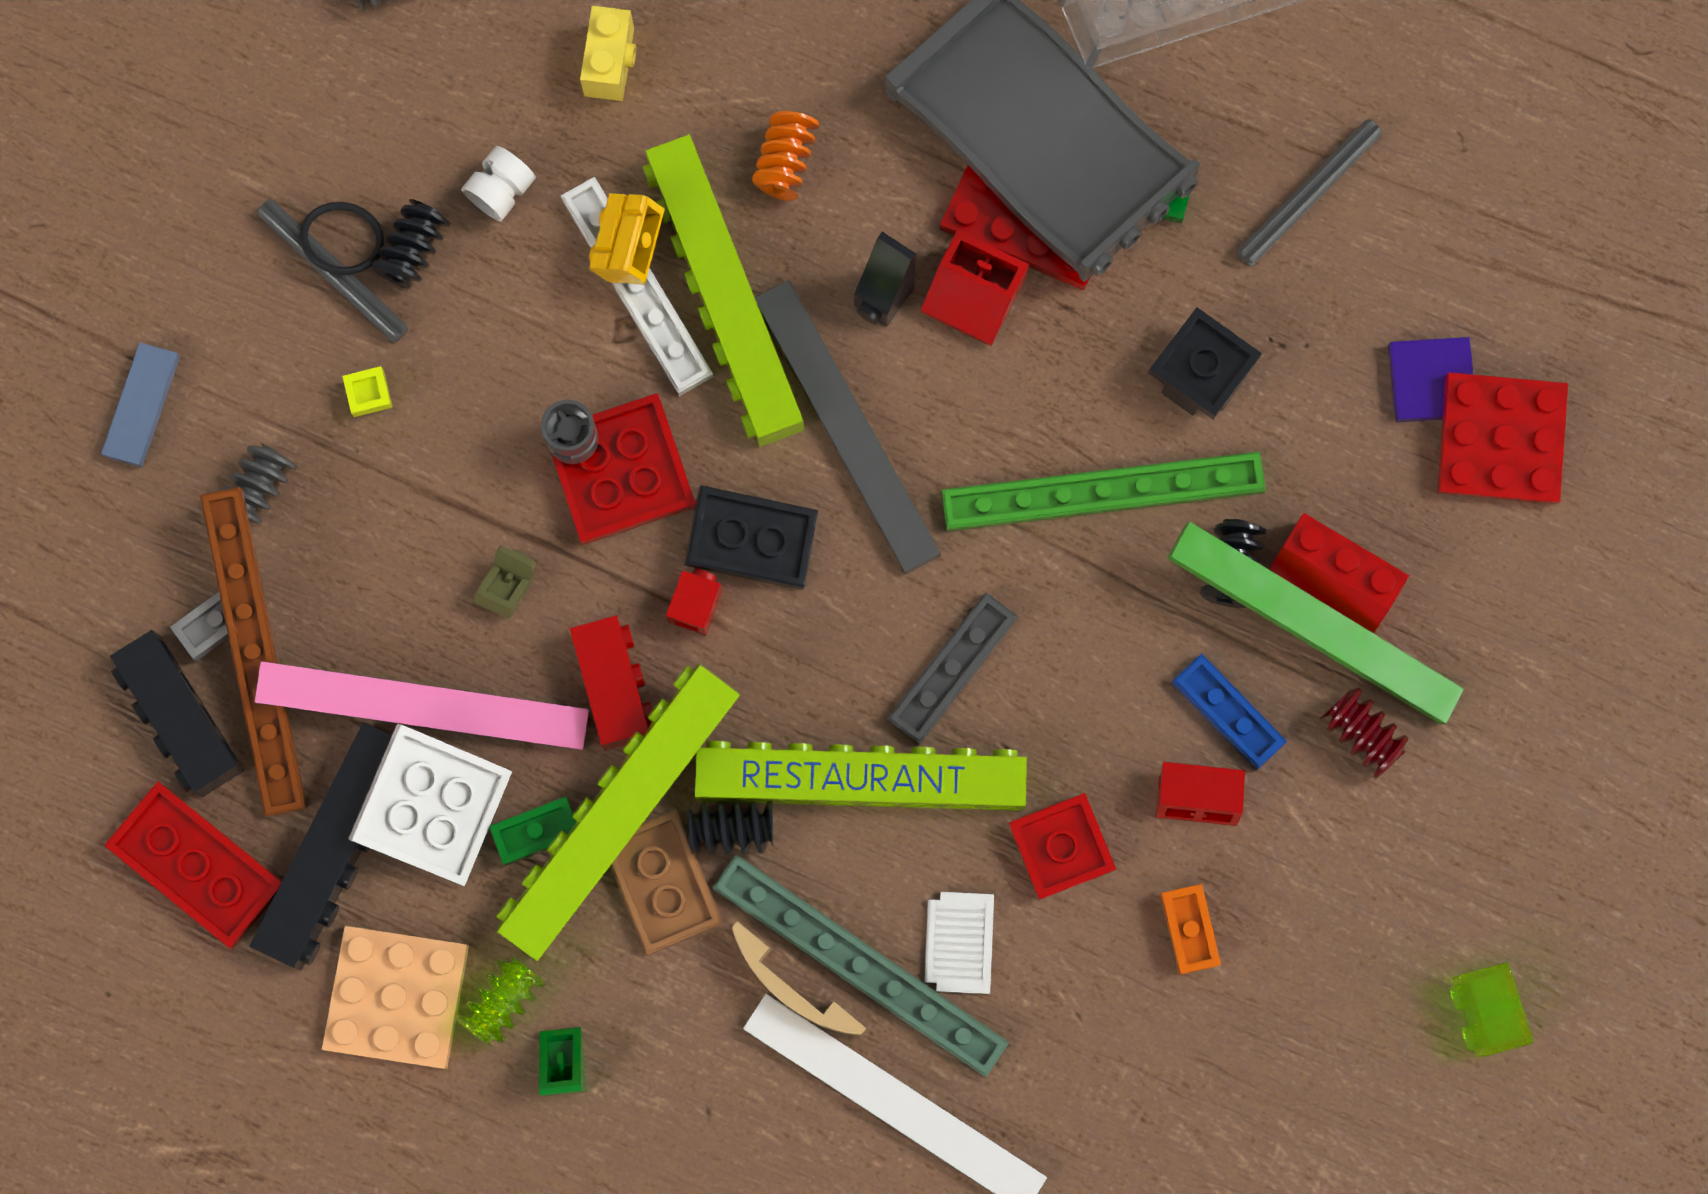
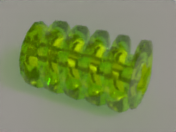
(501, 1001)

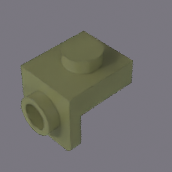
(506, 582)

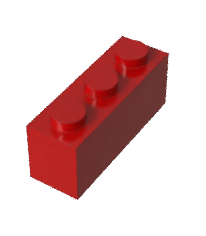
(611, 680)

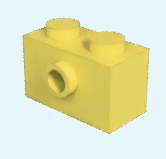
(608, 53)

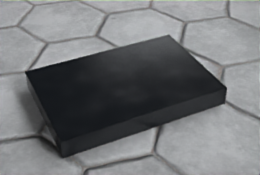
(751, 537)

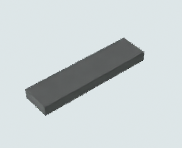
(952, 668)

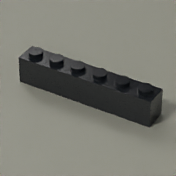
(323, 860)

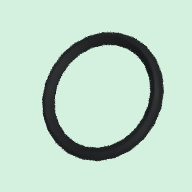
(348, 207)

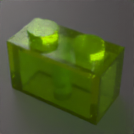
(1491, 1010)

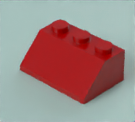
(1339, 572)

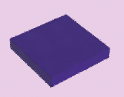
(1420, 372)

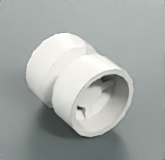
(498, 183)

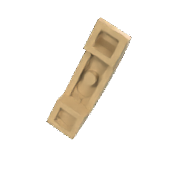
(833, 1019)

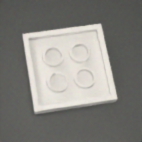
(430, 804)

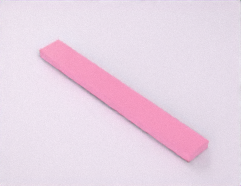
(421, 705)

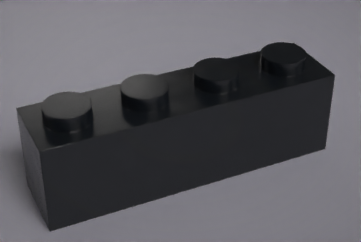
(176, 714)

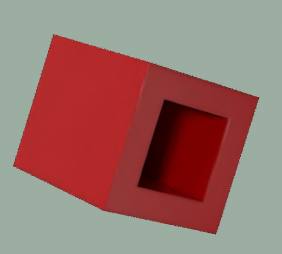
(694, 601)

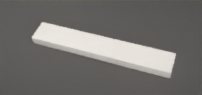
(646, 302)

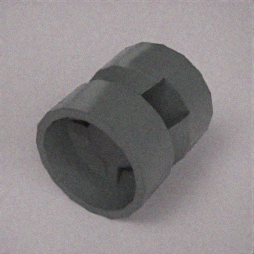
(569, 431)

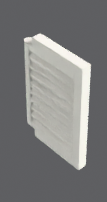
(959, 942)

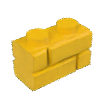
(626, 238)

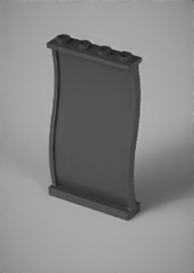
(1042, 131)

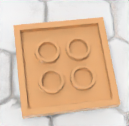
(395, 997)

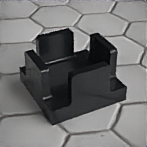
(1204, 365)

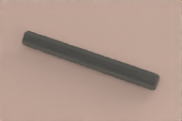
(1309, 192)
(347, 285)

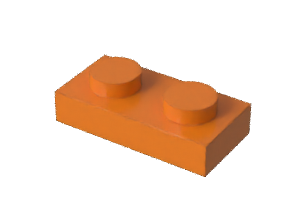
(1190, 929)

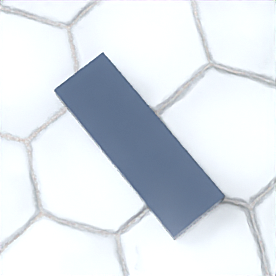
(140, 405)

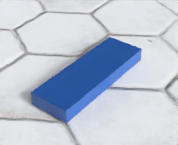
(1229, 712)

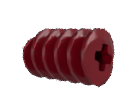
(1366, 731)

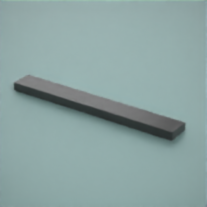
(847, 427)

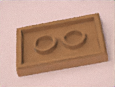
(664, 885)

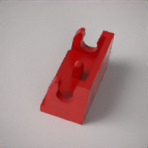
(1200, 793)

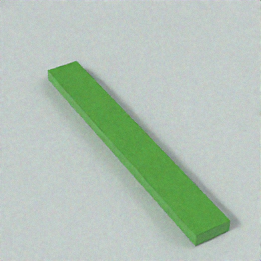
(1103, 491)
(1315, 623)

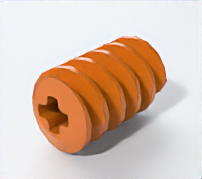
(782, 152)

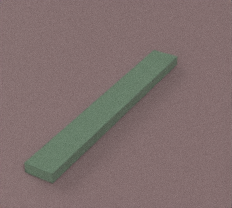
(861, 965)

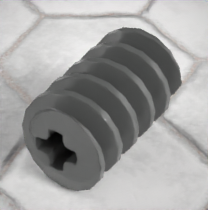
(259, 477)

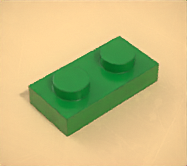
(532, 830)

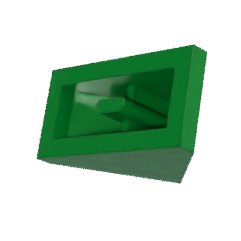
(561, 1062)

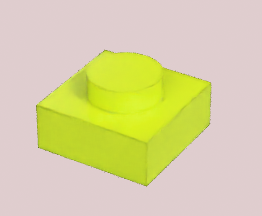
(367, 391)

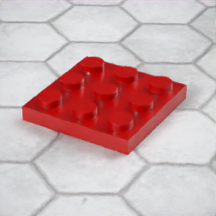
(1502, 438)
(630, 475)

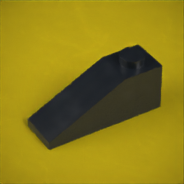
(885, 281)

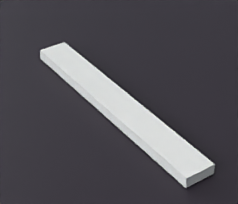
(891, 1100)

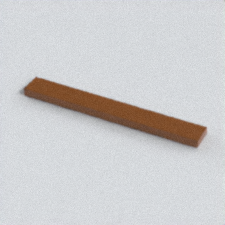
(250, 644)

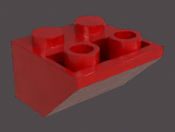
(974, 287)

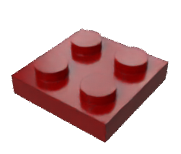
(1061, 846)

